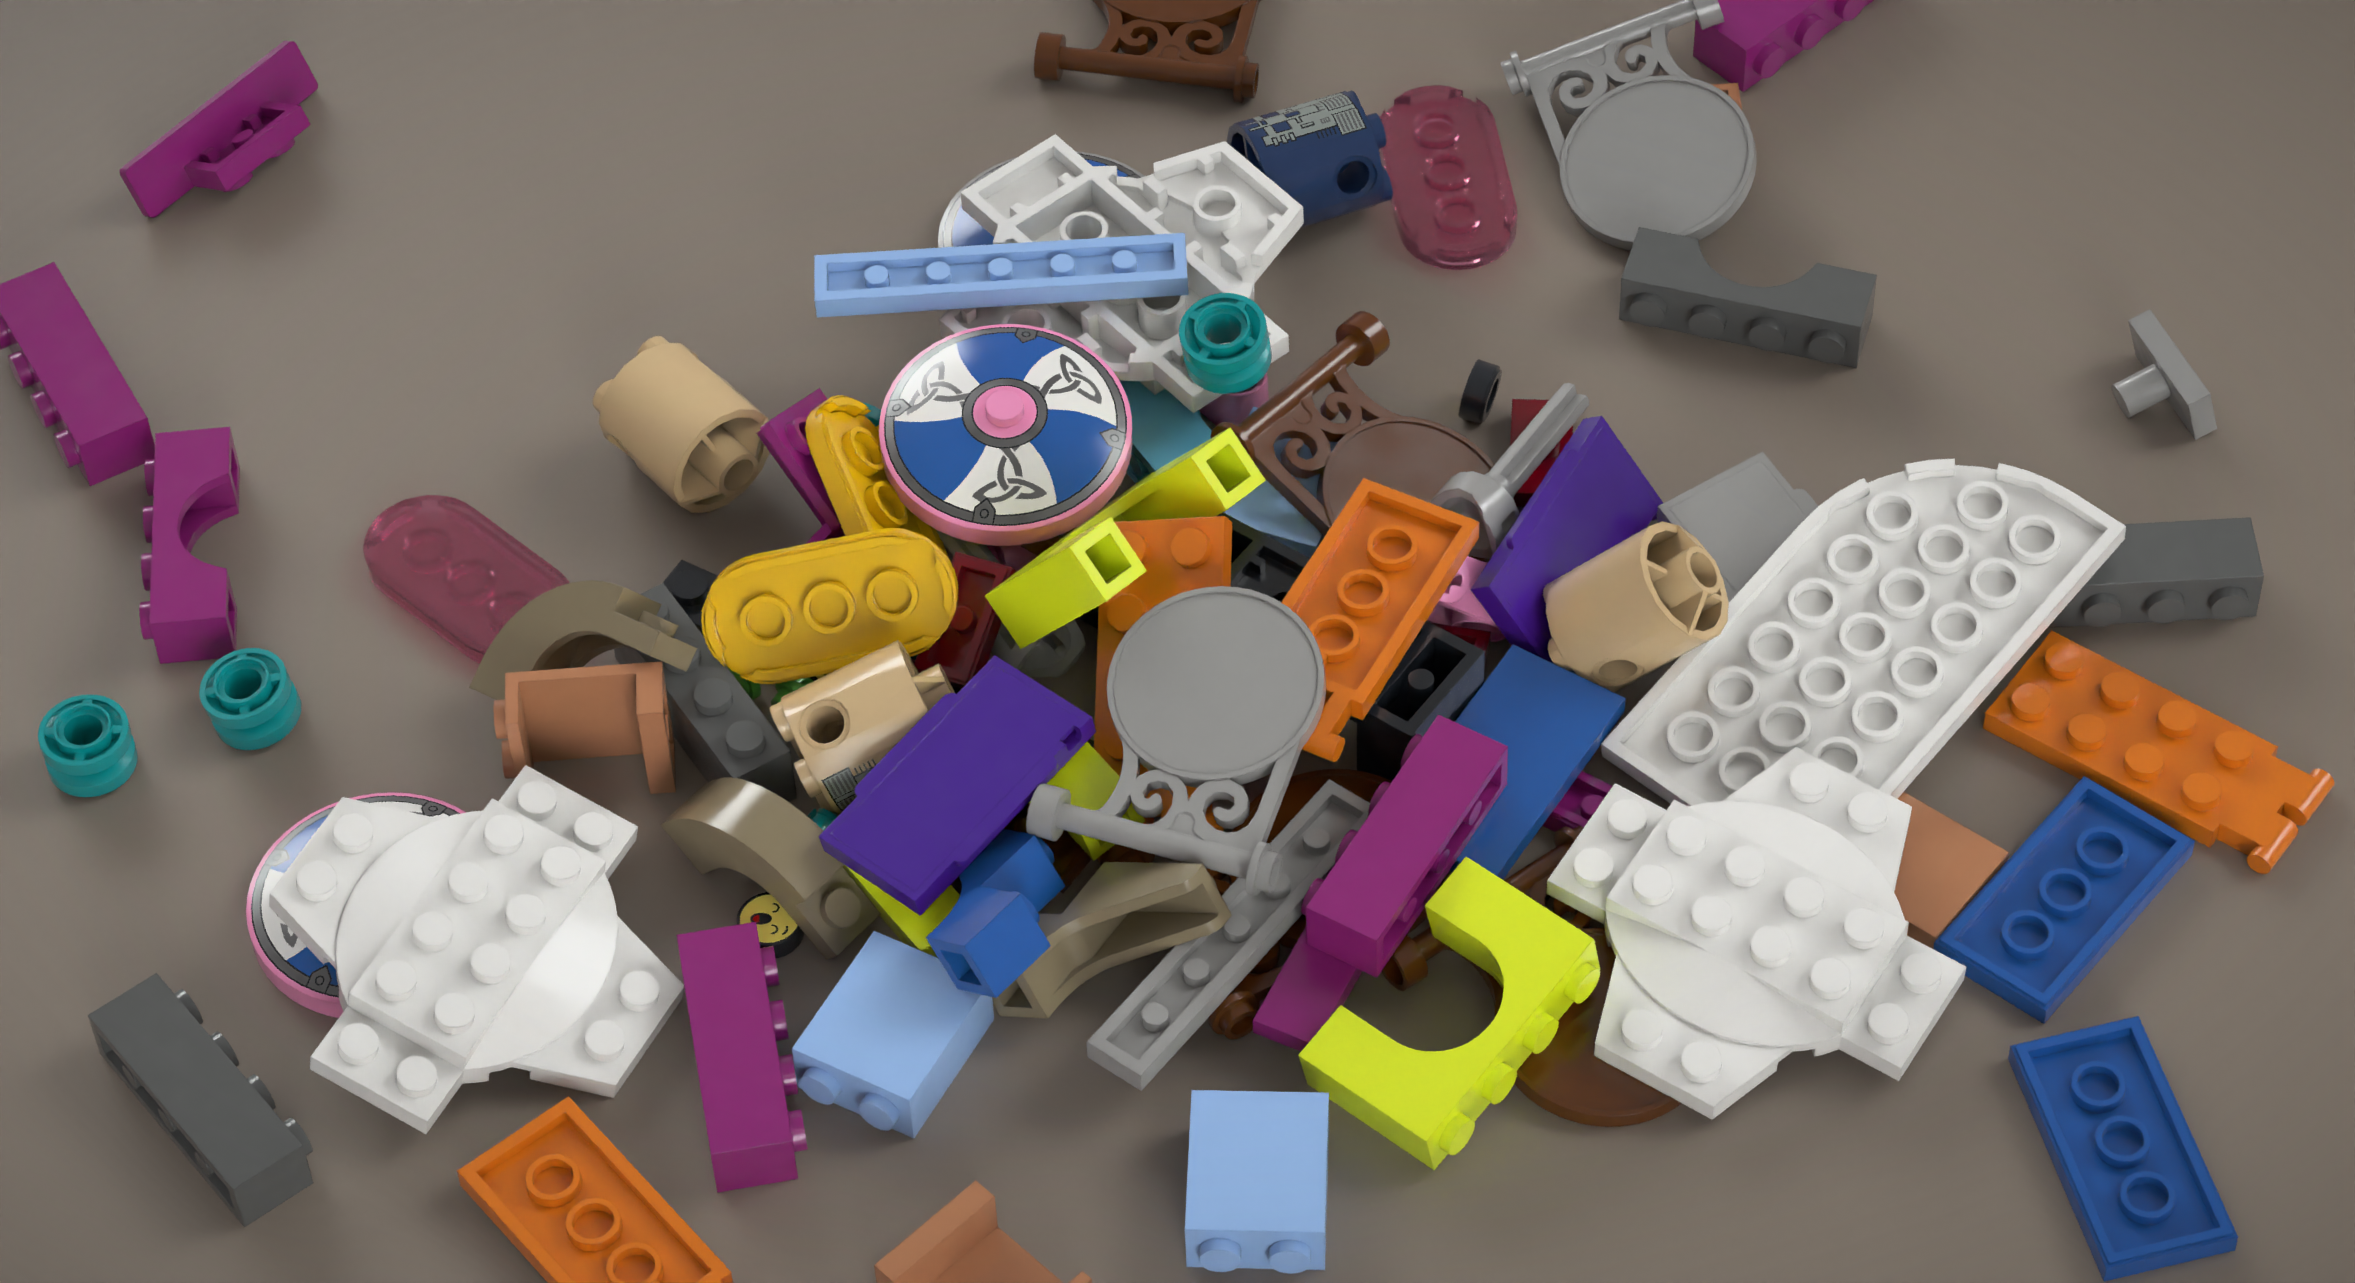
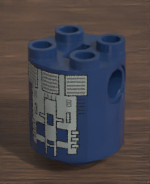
(1319, 155)

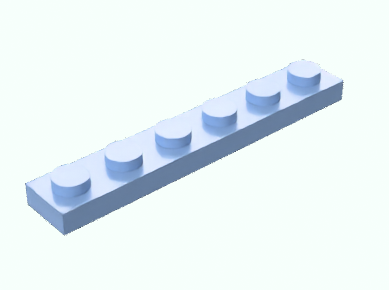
(1000, 275)

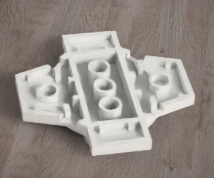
(1214, 195)
(1754, 932)
(475, 947)

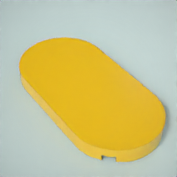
(853, 472)
(828, 604)

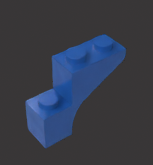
(995, 922)

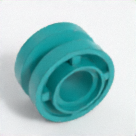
(1222, 320)
(250, 699)
(87, 745)

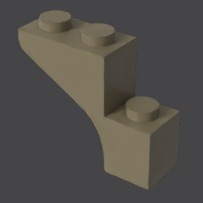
(1115, 919)

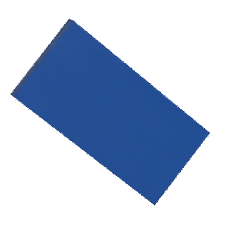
(1551, 733)
(2064, 898)
(2122, 1148)

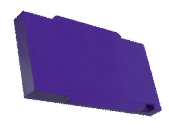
(1577, 512)
(955, 783)

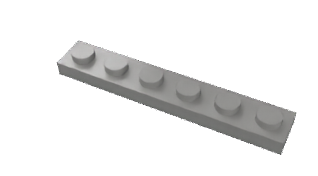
(1206, 970)

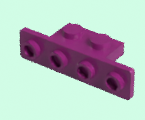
(227, 134)

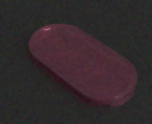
(1448, 178)
(454, 569)

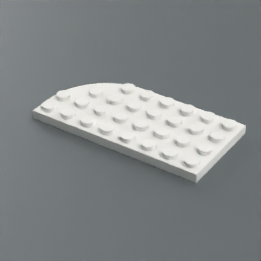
(1870, 631)

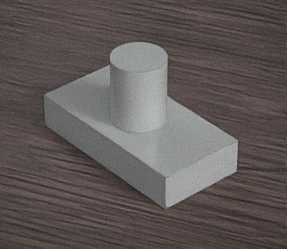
(2164, 377)

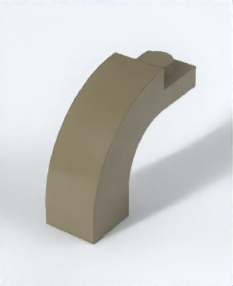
(573, 627)
(779, 848)

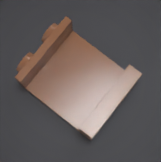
(588, 716)
(964, 1247)

